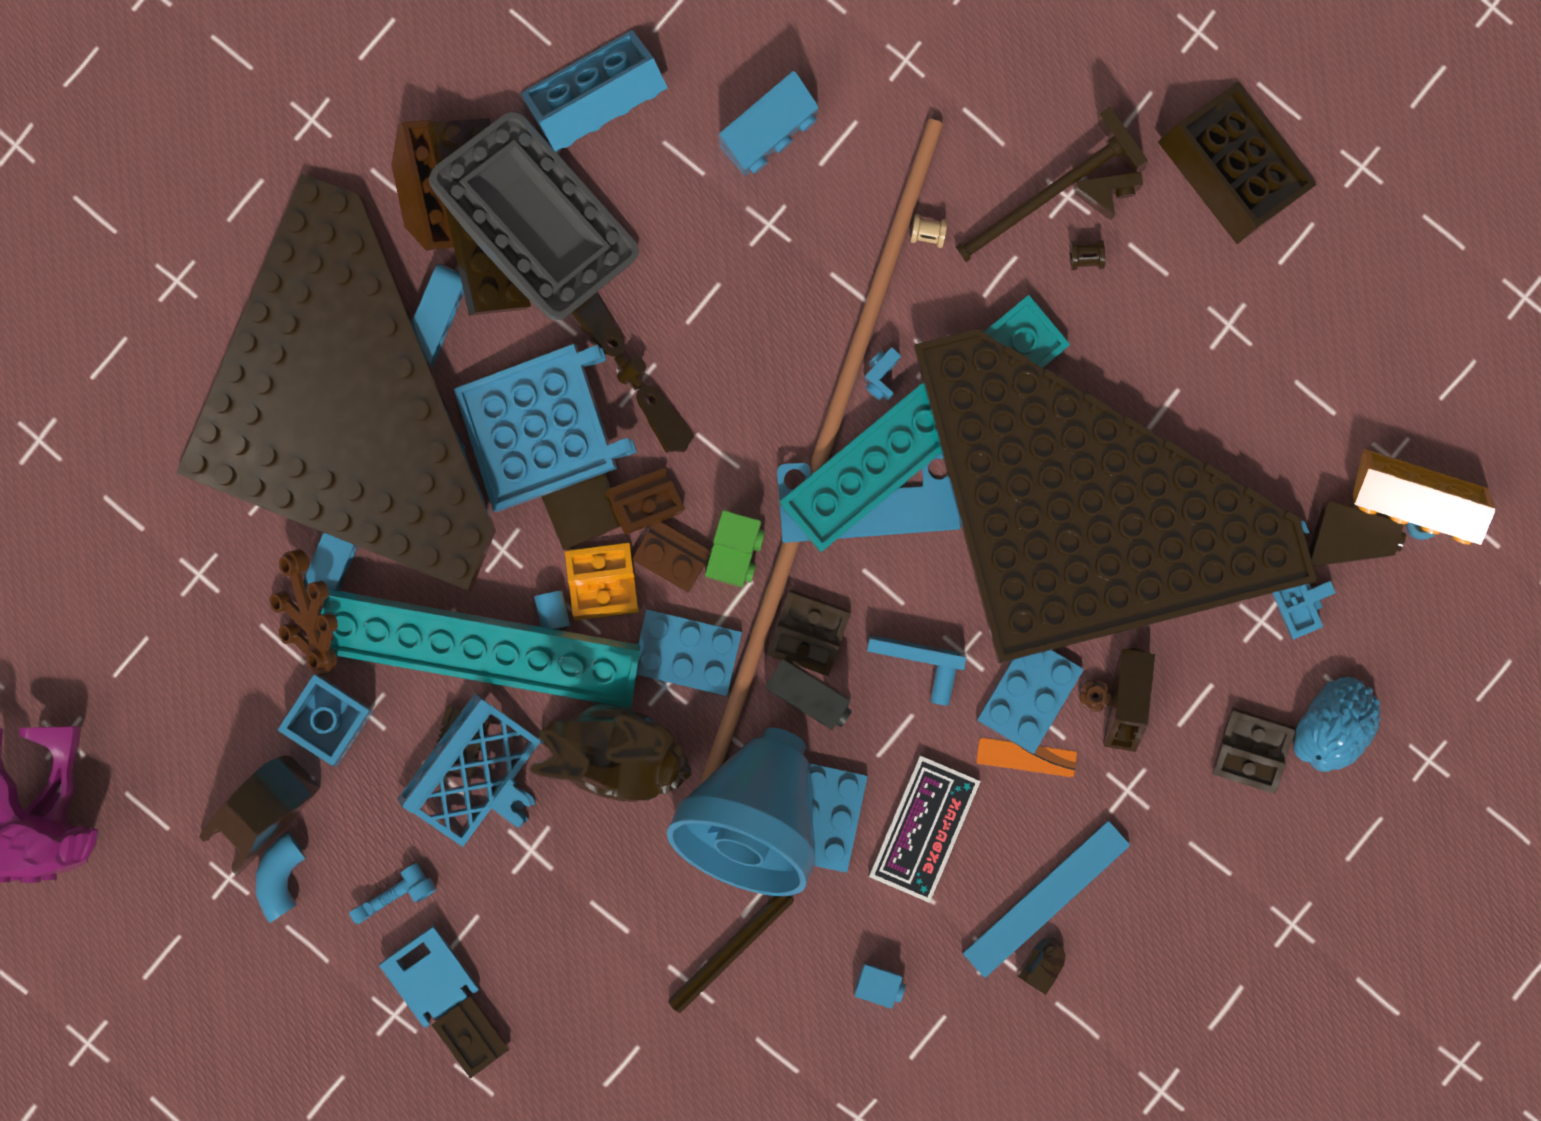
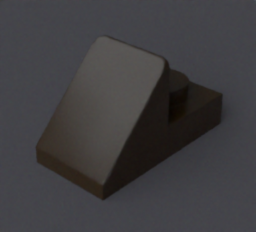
(1099, 191)

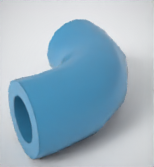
(273, 876)

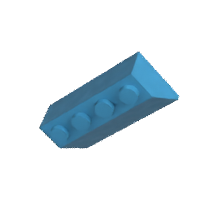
(594, 90)

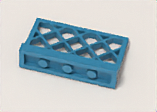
(443, 759)

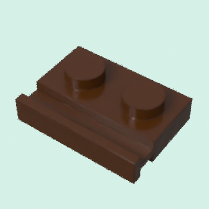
(645, 501)
(672, 556)

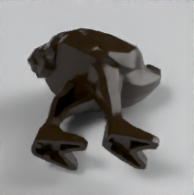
(613, 754)

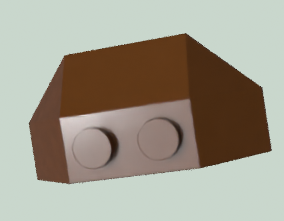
(420, 207)

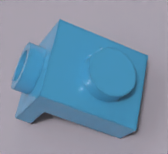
(881, 365)

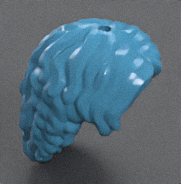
(1338, 725)

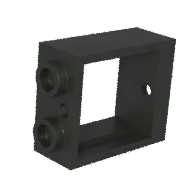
(809, 695)

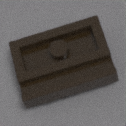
(470, 1036)

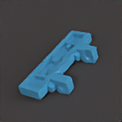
(1300, 605)

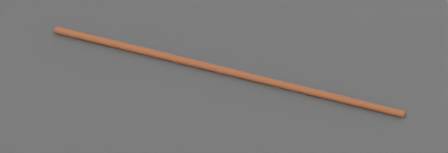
(826, 441)

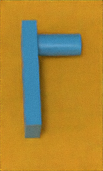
(946, 661)

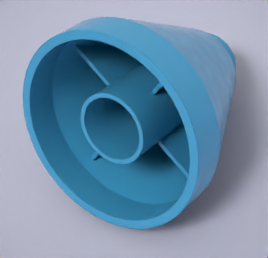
(752, 818)

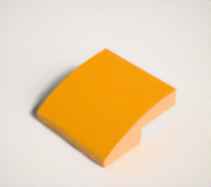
(601, 581)

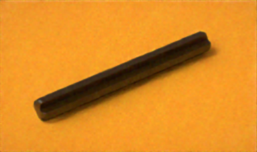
(729, 952)

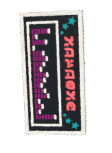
(924, 829)

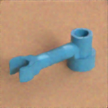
(413, 882)

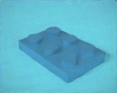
(687, 652)
(1030, 697)
(836, 813)

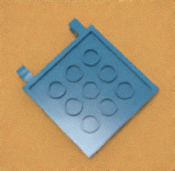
(538, 427)

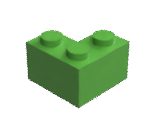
(733, 549)

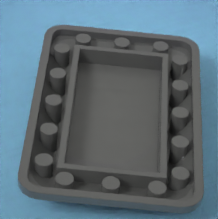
(533, 216)

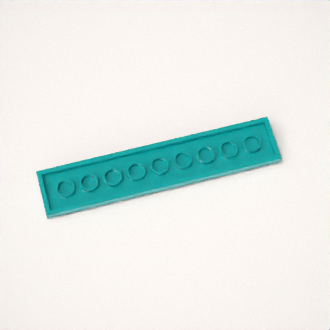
(900, 442)
(483, 649)

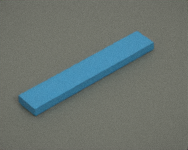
(1046, 899)

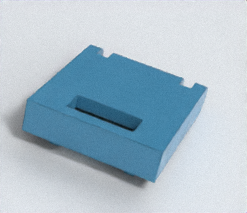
(433, 981)

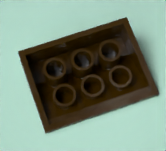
(1236, 163)

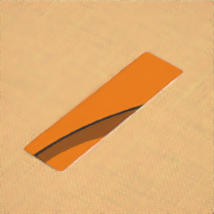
(1013, 756)

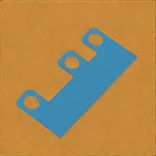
(902, 512)

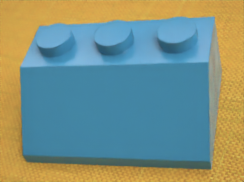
(769, 125)

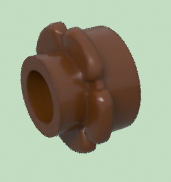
(1087, 699)

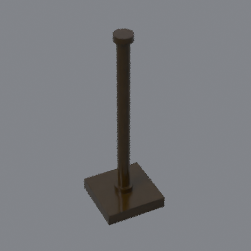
(1118, 144)

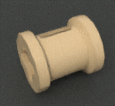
(928, 231)

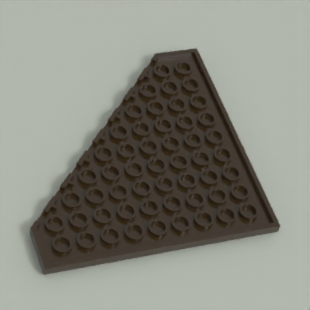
(335, 403)
(1086, 514)

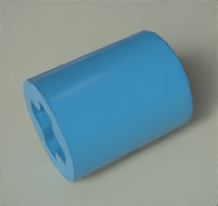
(552, 610)

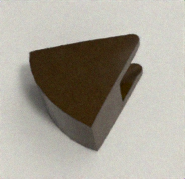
(262, 808)

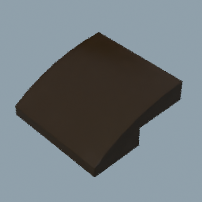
(581, 511)
(809, 632)
(1253, 750)

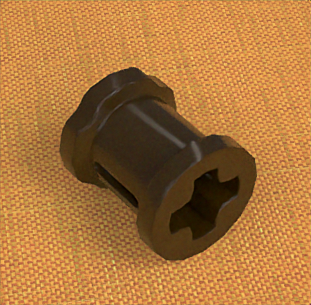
(1076, 250)

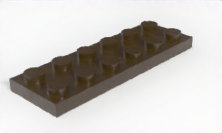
(483, 283)

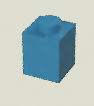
(879, 986)

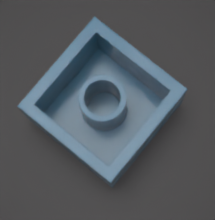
(326, 720)

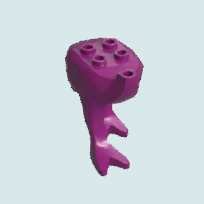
(39, 839)

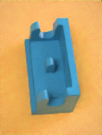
(508, 801)

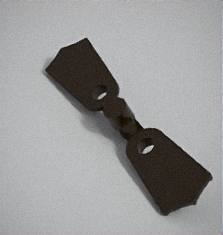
(663, 420)

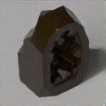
(1043, 965)

